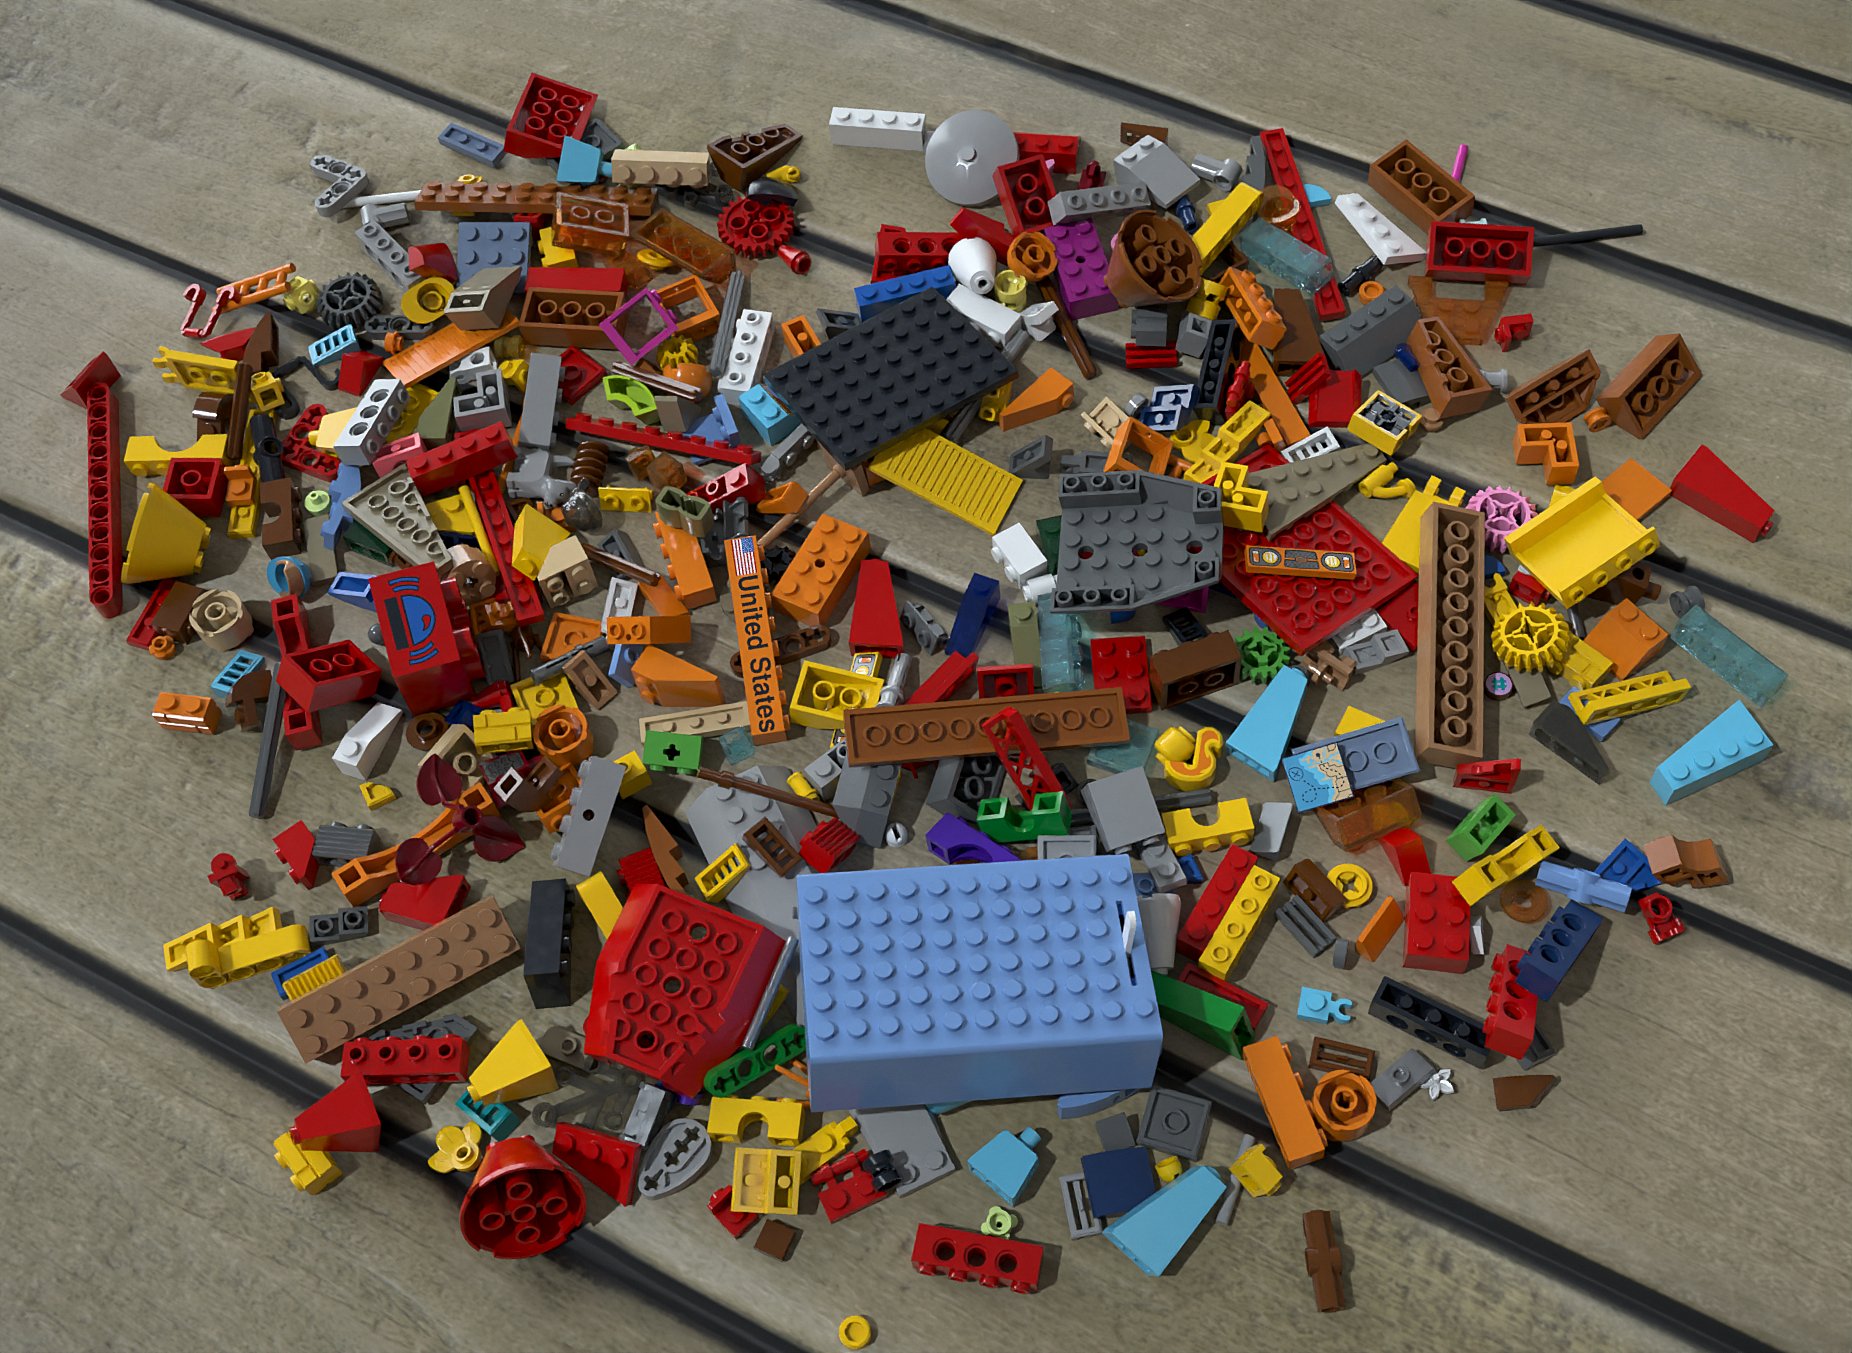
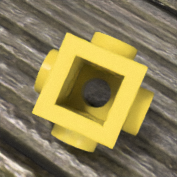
(302, 295)

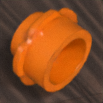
(393, 342)
(164, 652)

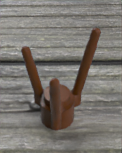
(524, 641)

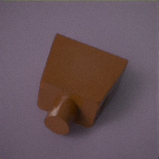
(1629, 584)

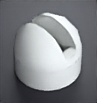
(890, 837)

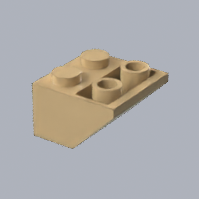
(566, 573)

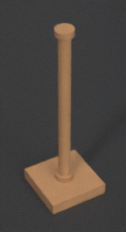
(853, 477)

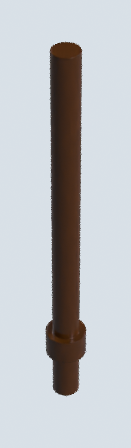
(728, 780)

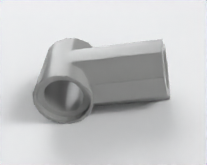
(1221, 173)
(385, 216)

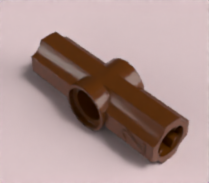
(1323, 1261)

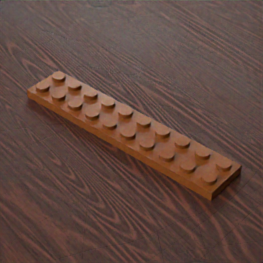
(526, 197)
(955, 728)

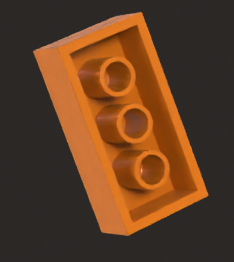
(821, 571)

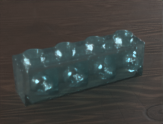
(1286, 256)
(1059, 649)
(1728, 656)

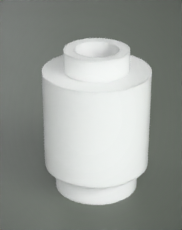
(1039, 586)

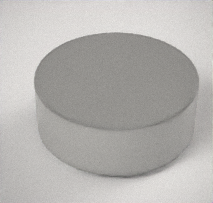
(1135, 405)

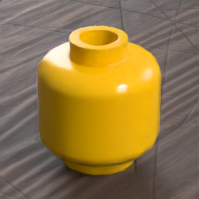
(1175, 745)

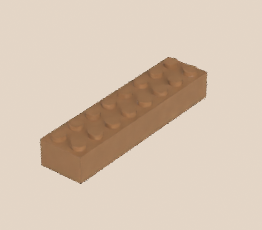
(398, 978)

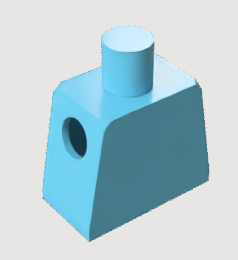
(581, 164)
(1007, 1163)

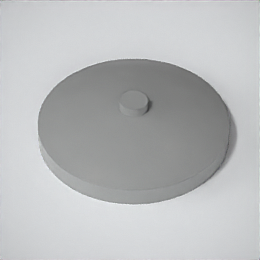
(966, 154)

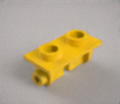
(626, 499)

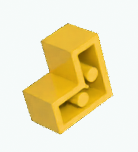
(1241, 505)

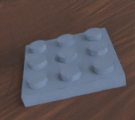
(493, 246)

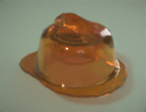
(1279, 207)

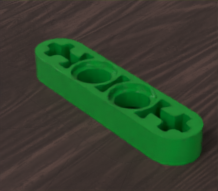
(759, 1065)

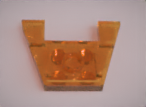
(1464, 318)

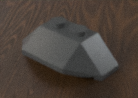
(865, 799)

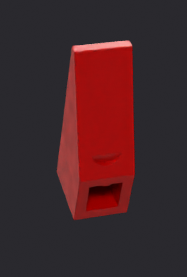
(736, 483)

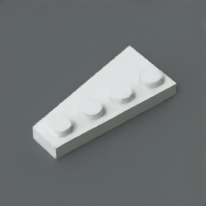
(1379, 233)

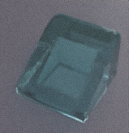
(736, 745)

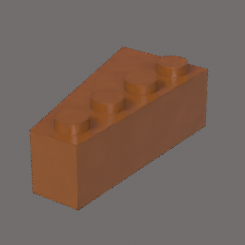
(1446, 370)

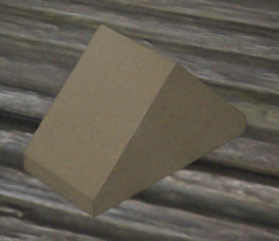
(676, 413)

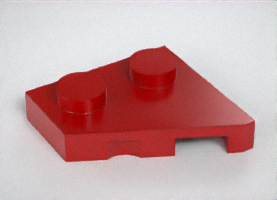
(1488, 775)

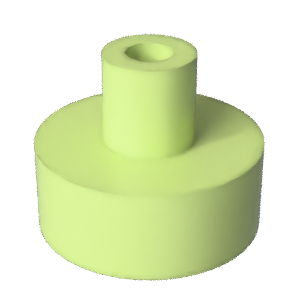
(318, 503)

